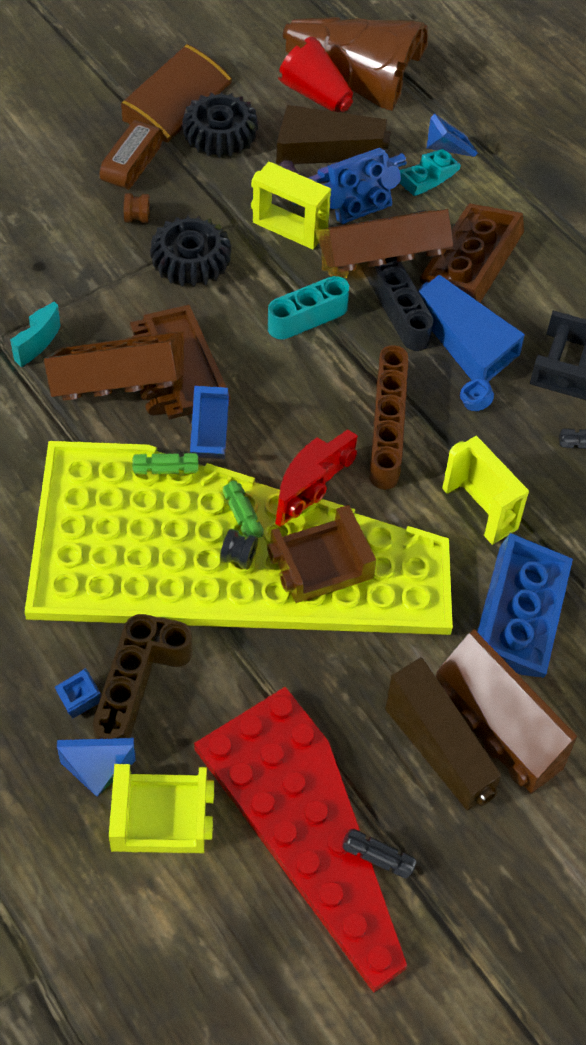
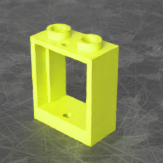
(296, 189)

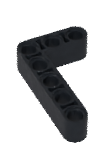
(401, 302)

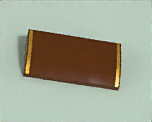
(171, 89)

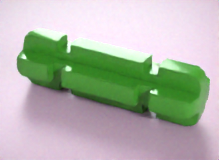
(165, 463)
(242, 509)

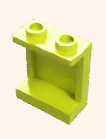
(489, 483)
(160, 812)

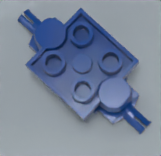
(361, 183)

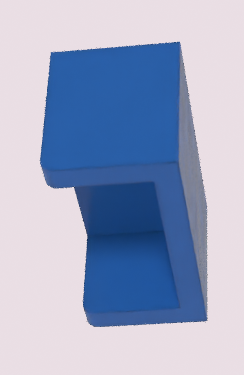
(209, 422)

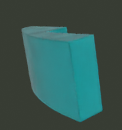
(432, 171)
(43, 328)

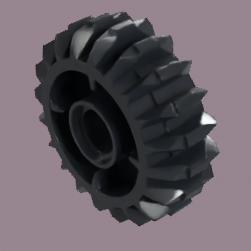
(220, 124)
(190, 251)

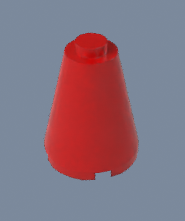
(315, 76)

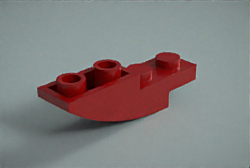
(310, 471)

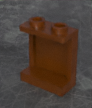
(323, 557)

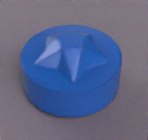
(477, 395)

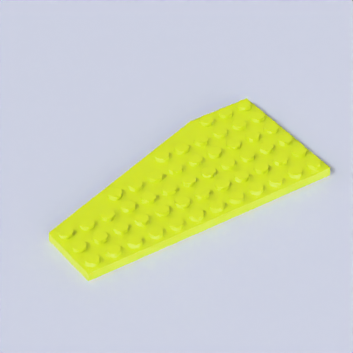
(154, 543)

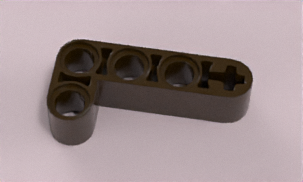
(132, 683)

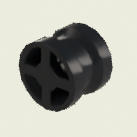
(239, 549)

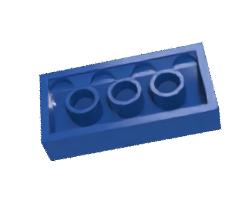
(525, 604)

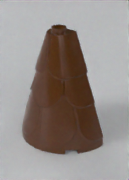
(365, 51)

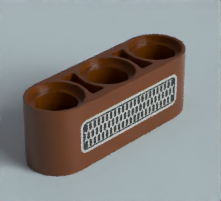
(131, 154)

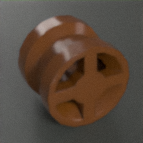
(136, 208)

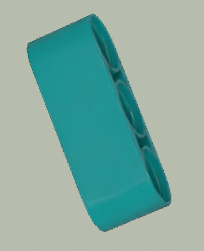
(308, 307)

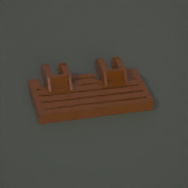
(198, 362)

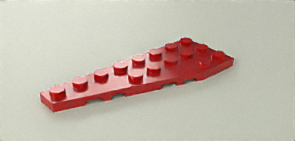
(294, 799)

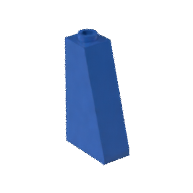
(470, 331)

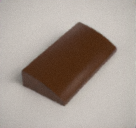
(480, 248)

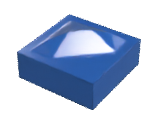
(79, 693)

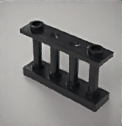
(558, 375)

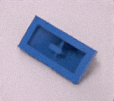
(446, 137)
(94, 759)

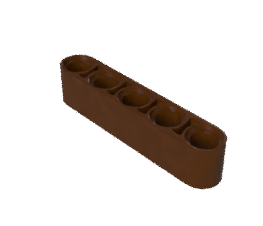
(389, 417)

